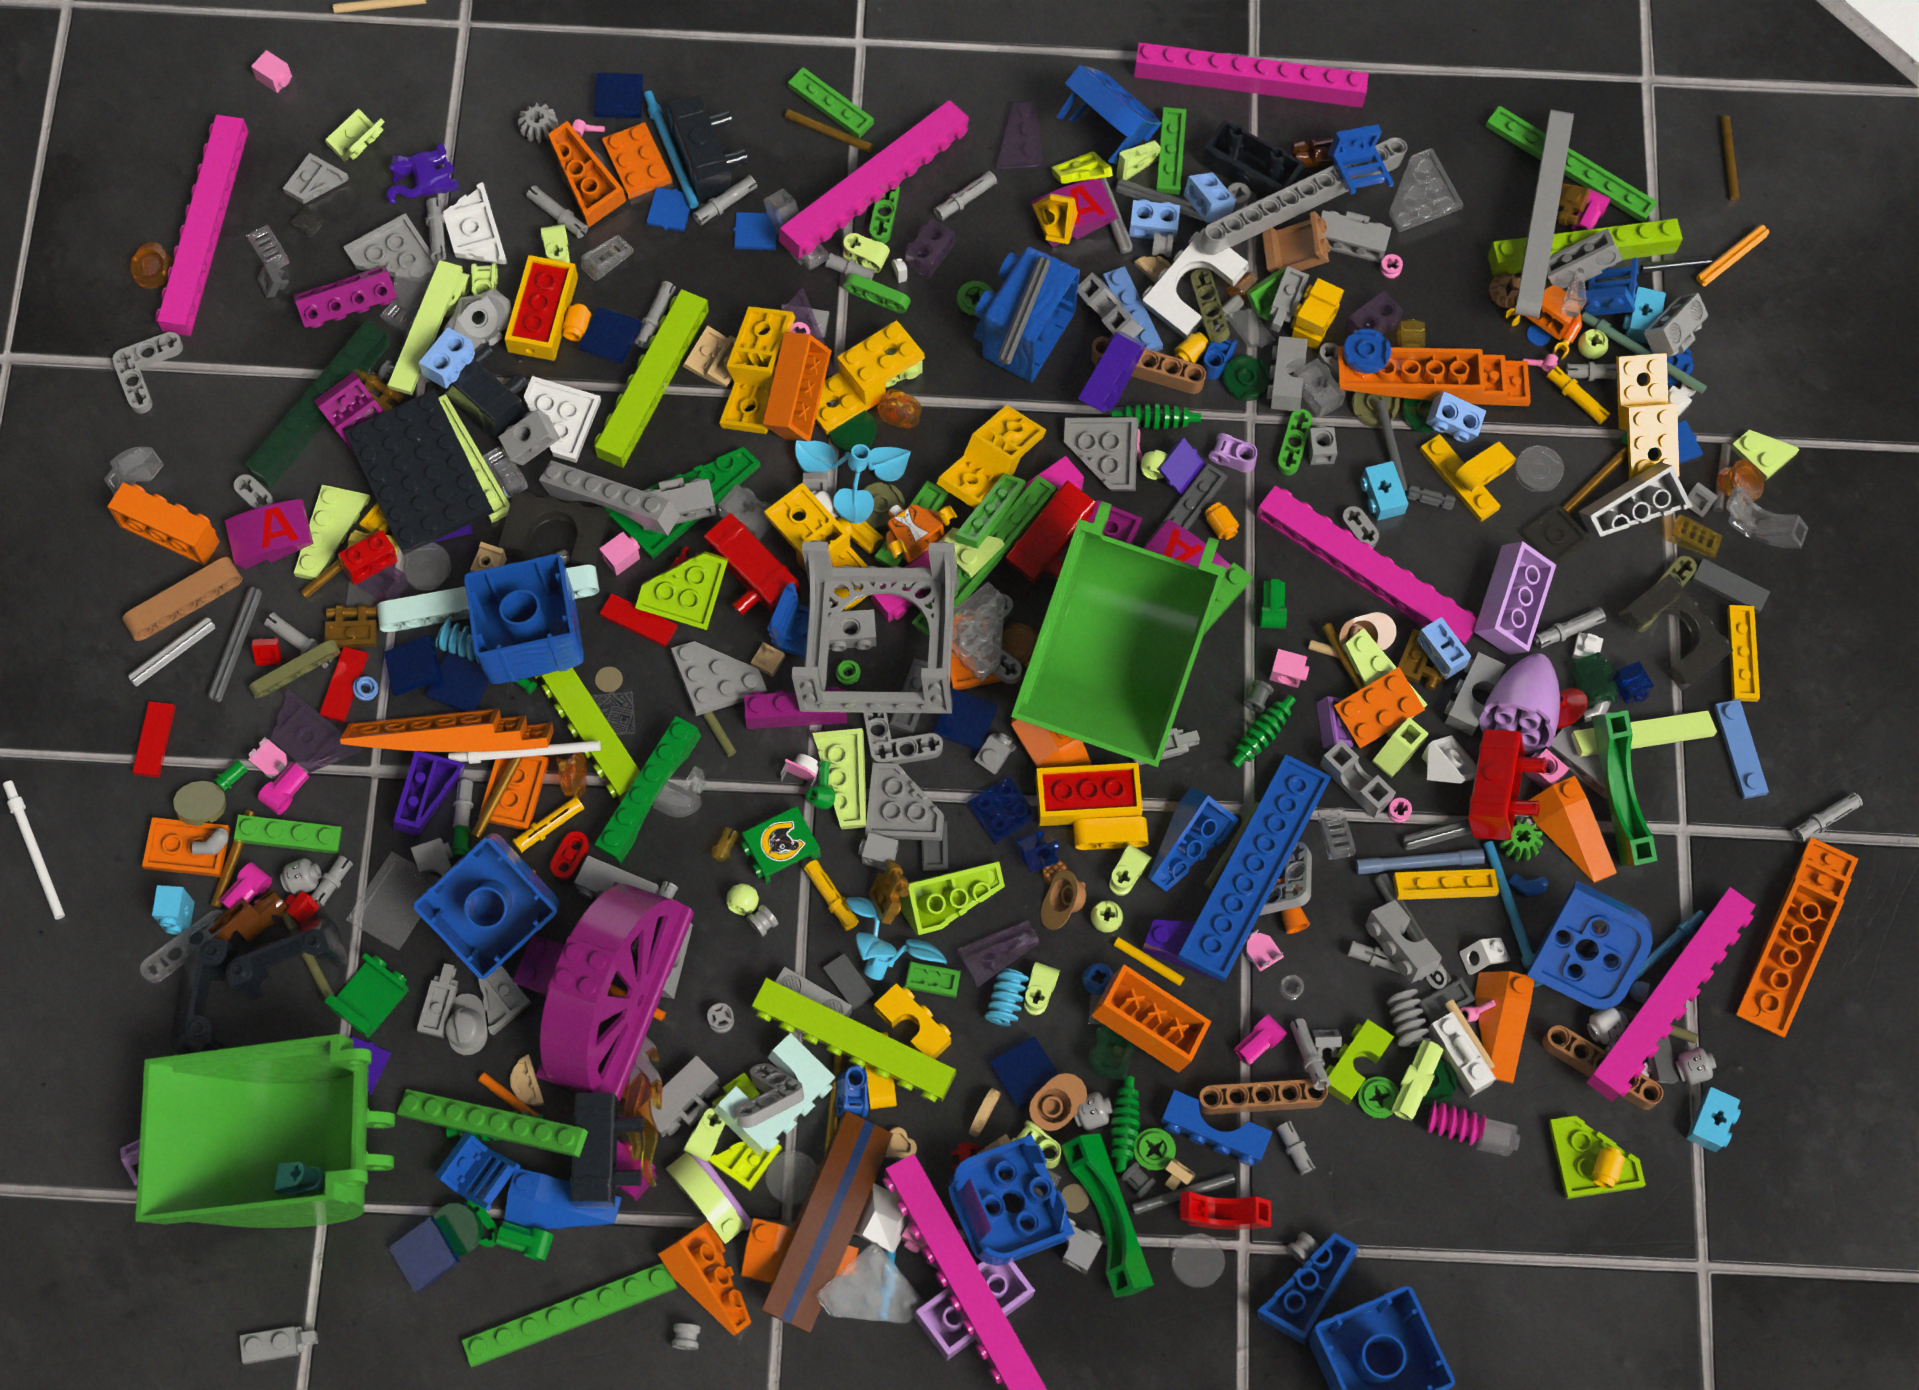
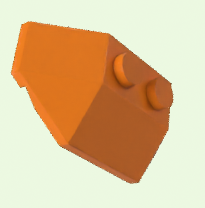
(1050, 748)

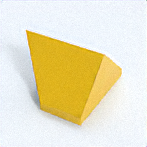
(1057, 217)

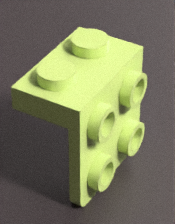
(350, 137)

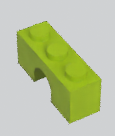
(1368, 1042)

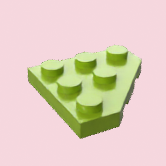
(685, 591)
(1576, 1155)

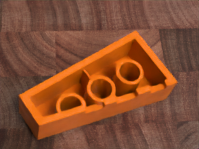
(588, 178)

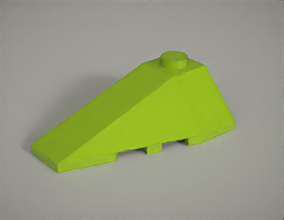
(944, 897)

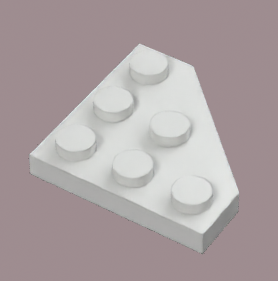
(569, 412)

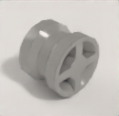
(1242, 190)
(1162, 244)
(762, 920)
(719, 1013)
(1303, 1248)
(685, 1336)

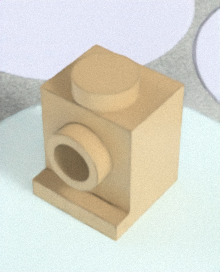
(488, 553)

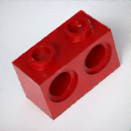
(367, 557)

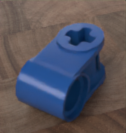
(1220, 355)
(851, 1097)

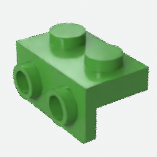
(1263, 294)

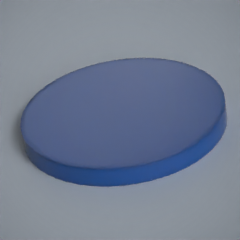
(1538, 336)

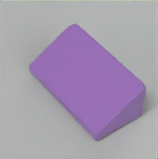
(1331, 725)

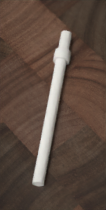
(476, 757)
(17, 806)

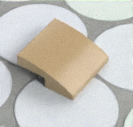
(711, 356)

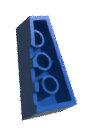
(1304, 1298)

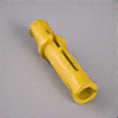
(1576, 393)
(523, 841)
(836, 902)

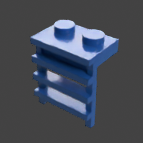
(1357, 147)
(1613, 295)
(789, 623)
(475, 1171)

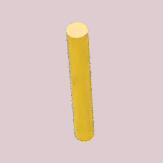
(1149, 961)

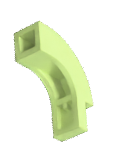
(706, 1197)

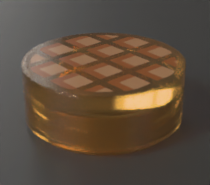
(1049, 872)

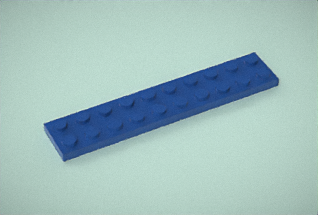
(1254, 868)

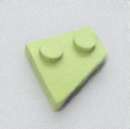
(1136, 159)
(1764, 452)
(972, 559)

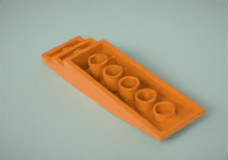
(1430, 371)
(451, 733)
(1797, 937)

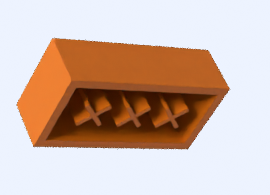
(796, 386)
(1151, 1018)

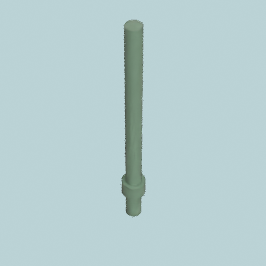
(1606, 328)

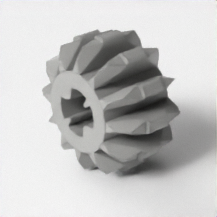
(537, 122)

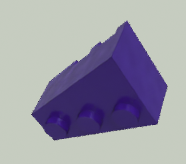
(1112, 372)
(424, 791)
(1167, 939)

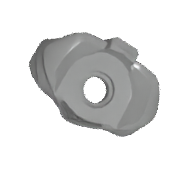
(488, 329)

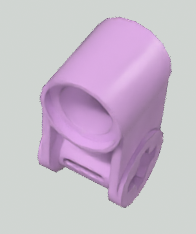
(1232, 453)

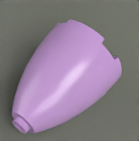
(1528, 697)

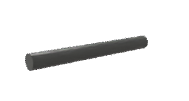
(1390, 441)
(1174, 1196)

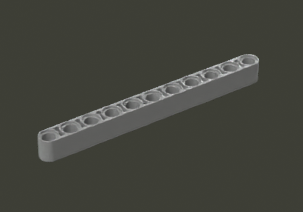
(1290, 202)
(1544, 214)

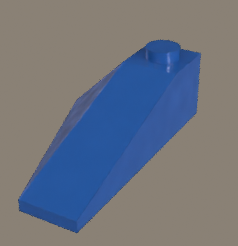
(1193, 831)
(546, 1204)

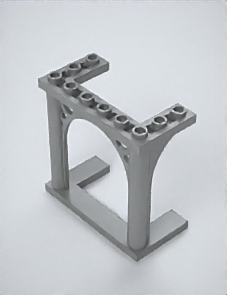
(824, 579)

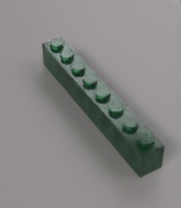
(305, 417)

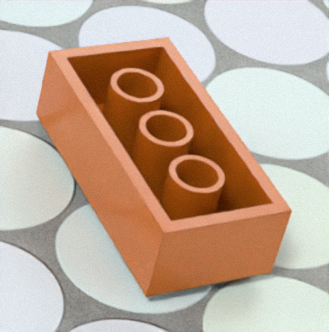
(164, 523)

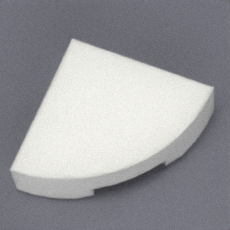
(900, 269)

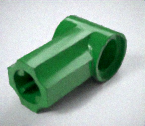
(1273, 612)
(532, 1243)

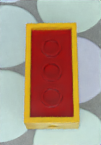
(541, 308)
(1087, 793)

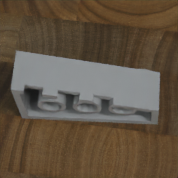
(1637, 501)

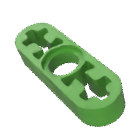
(886, 220)
(876, 293)
(1296, 451)

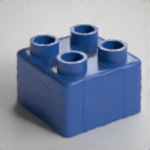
(1047, 320)
(524, 619)
(487, 905)
(1381, 1347)

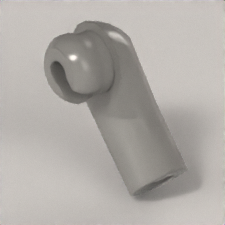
(1597, 709)
(213, 844)

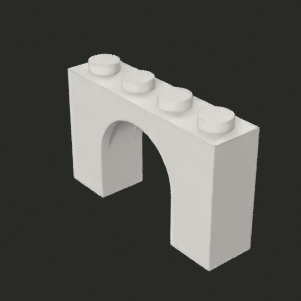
(1163, 299)

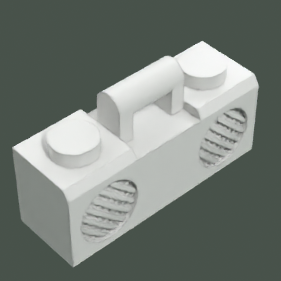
(1461, 1054)

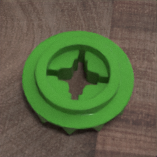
(969, 291)
(1384, 1087)
(1154, 1136)

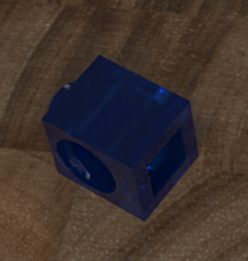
(1633, 683)
(1032, 844)

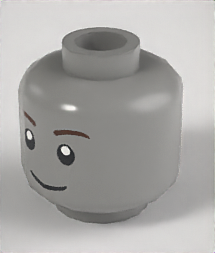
(300, 876)
(1695, 1066)
(1094, 1111)

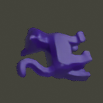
(427, 177)

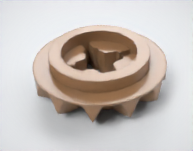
(1498, 292)

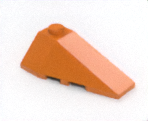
(1572, 827)
(1505, 1023)
(766, 1248)
(702, 1271)

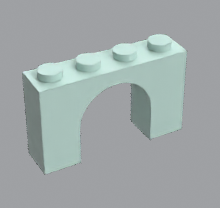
(801, 1065)

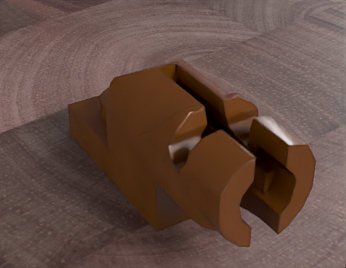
(1313, 153)
(247, 919)

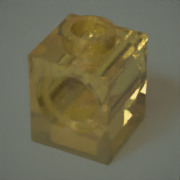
(1411, 334)

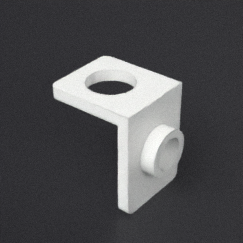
(1490, 952)

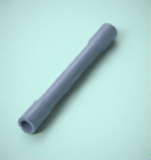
(1377, 865)

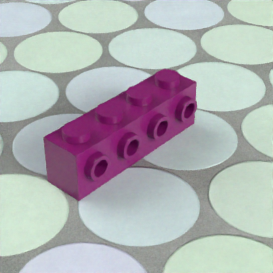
(345, 296)
(783, 710)

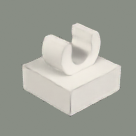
(1586, 645)

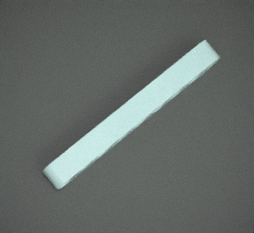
(453, 603)

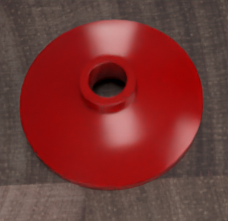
(1572, 706)

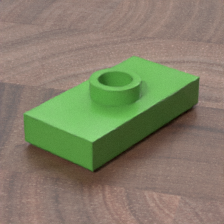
(933, 979)

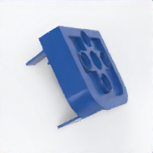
(1113, 104)
(1600, 981)
(999, 1237)

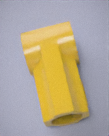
(863, 535)

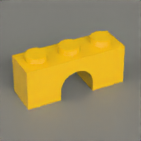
(899, 1005)

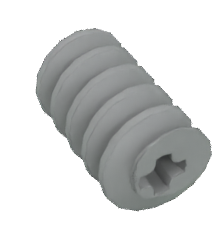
(1406, 1018)

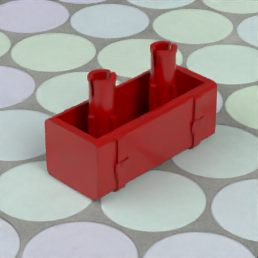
(1050, 534)
(750, 564)
(1498, 785)

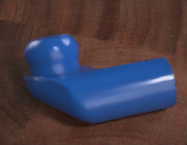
(1529, 887)

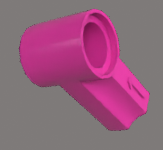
(1593, 210)
(279, 794)
(250, 883)
(1264, 1036)

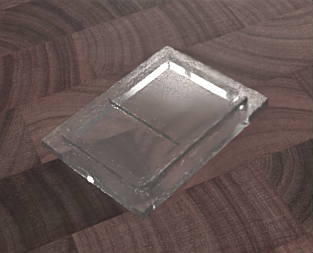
(388, 901)

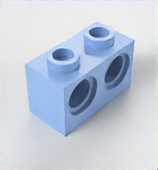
(1209, 197)
(1155, 213)
(442, 355)
(1456, 412)
(1443, 648)

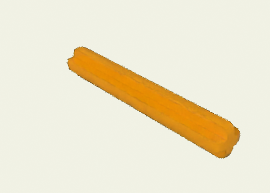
(1732, 255)

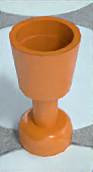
(1294, 918)

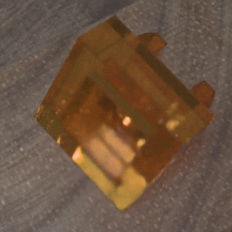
(1243, 285)

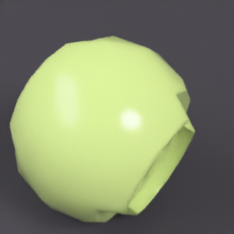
(1598, 338)
(1151, 462)
(742, 899)
(1098, 919)

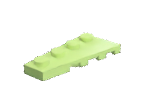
(329, 525)
(1370, 661)
(846, 773)

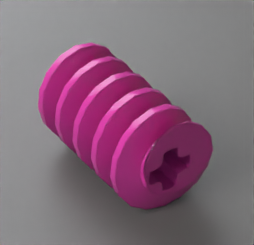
(1456, 1123)

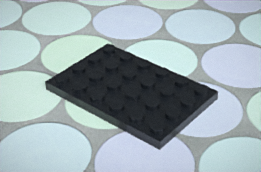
(418, 472)

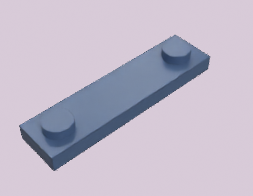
(1741, 749)

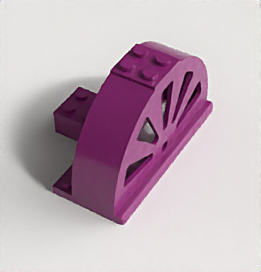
(578, 981)

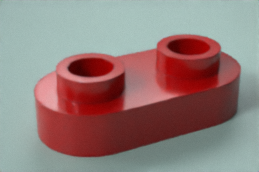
(567, 856)

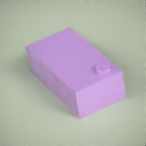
(1515, 598)
(945, 1325)

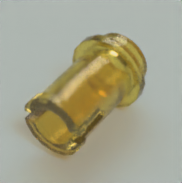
(723, 847)

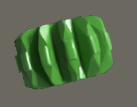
(1524, 848)

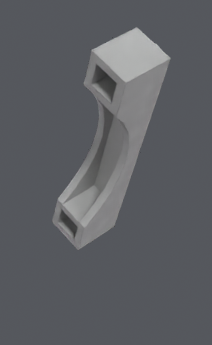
(577, 485)

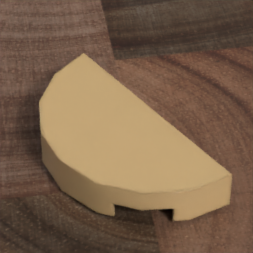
(1152, 266)
(525, 1083)
(984, 1112)

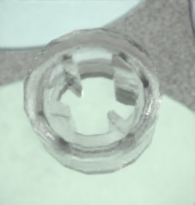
(1288, 995)

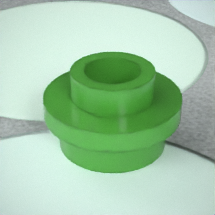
(848, 665)

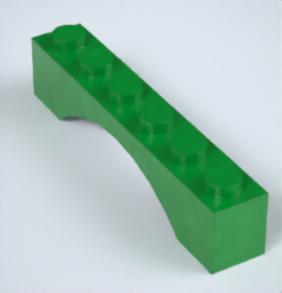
(664, 761)
(1631, 832)
(1125, 1260)

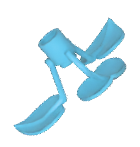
(853, 505)
(878, 951)

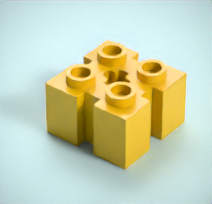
(1316, 312)

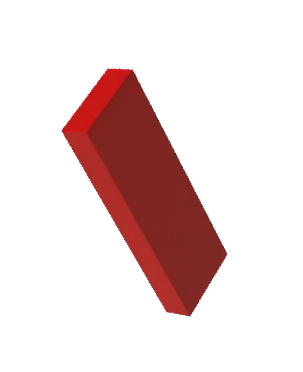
(637, 621)
(340, 692)
(154, 739)

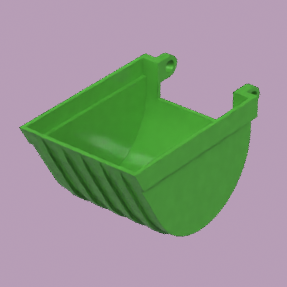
(1118, 643)
(231, 1115)

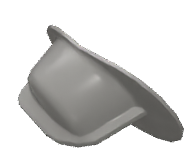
(467, 1025)

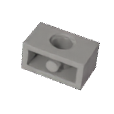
(541, 437)
(862, 621)

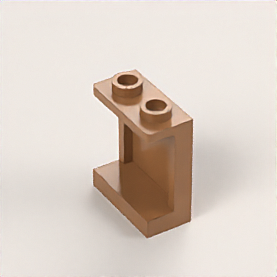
(1297, 245)

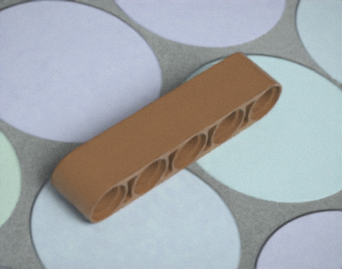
(1160, 364)
(182, 599)
(1588, 1065)
(1252, 1104)

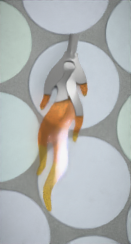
(641, 1086)

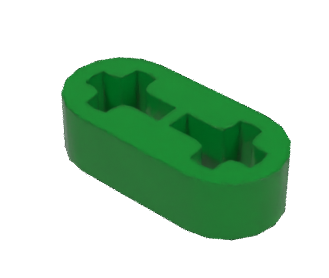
(489, 1224)

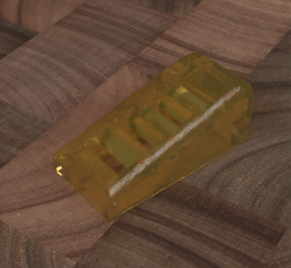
(1690, 525)

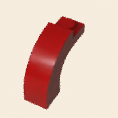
(1225, 1212)

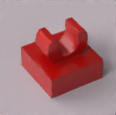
(266, 651)
(301, 907)
(965, 1151)

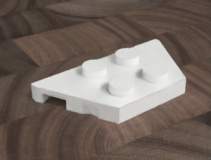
(474, 228)

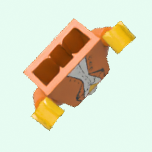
(1552, 321)
(914, 529)

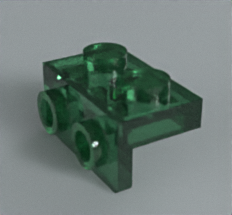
(1595, 679)
(1111, 1054)

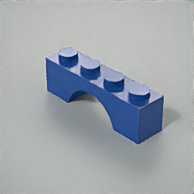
(1245, 1143)

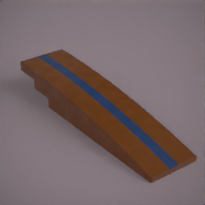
(826, 1220)

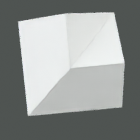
(1448, 761)
(881, 1219)

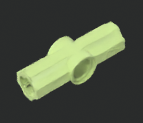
(1417, 1080)

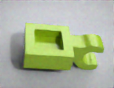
(743, 1084)

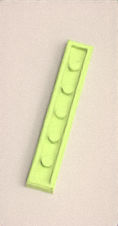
(425, 326)
(488, 482)
(1653, 732)

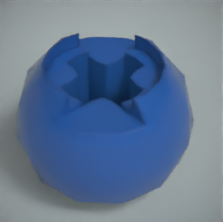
(1088, 976)

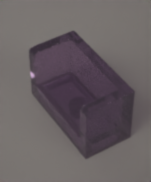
(385, 584)

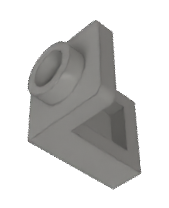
(995, 752)

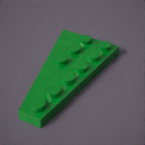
(722, 475)

